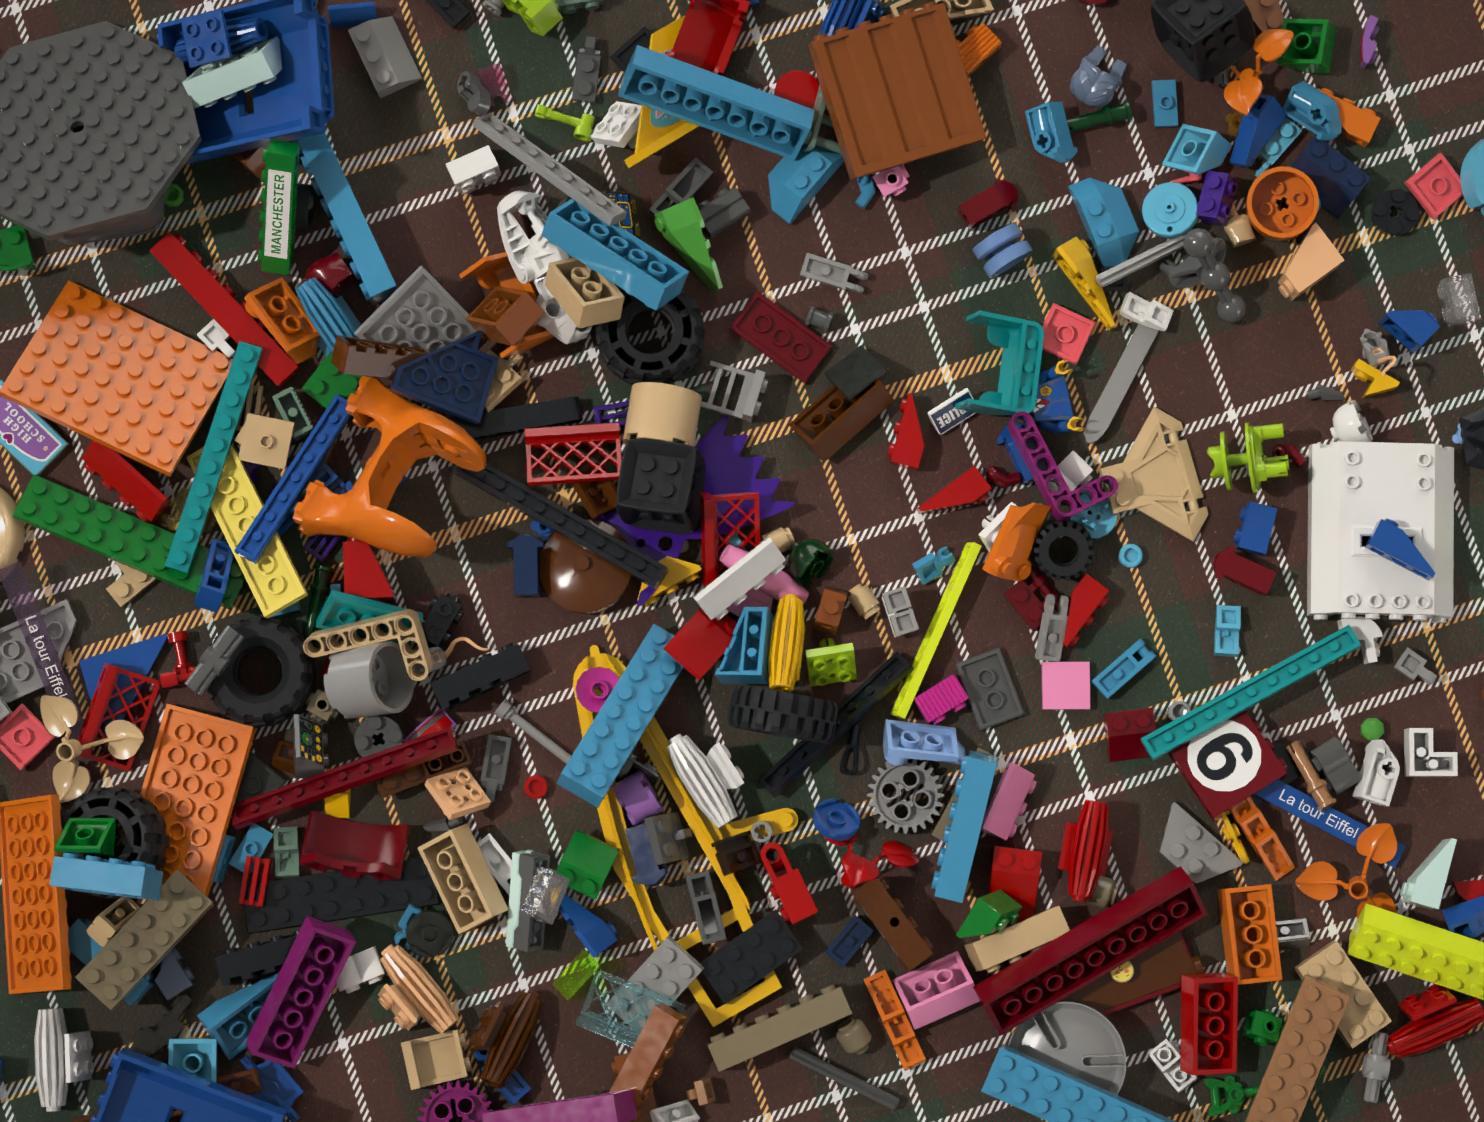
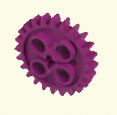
(456, 1093)

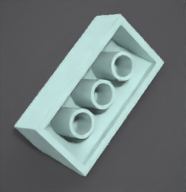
(234, 74)

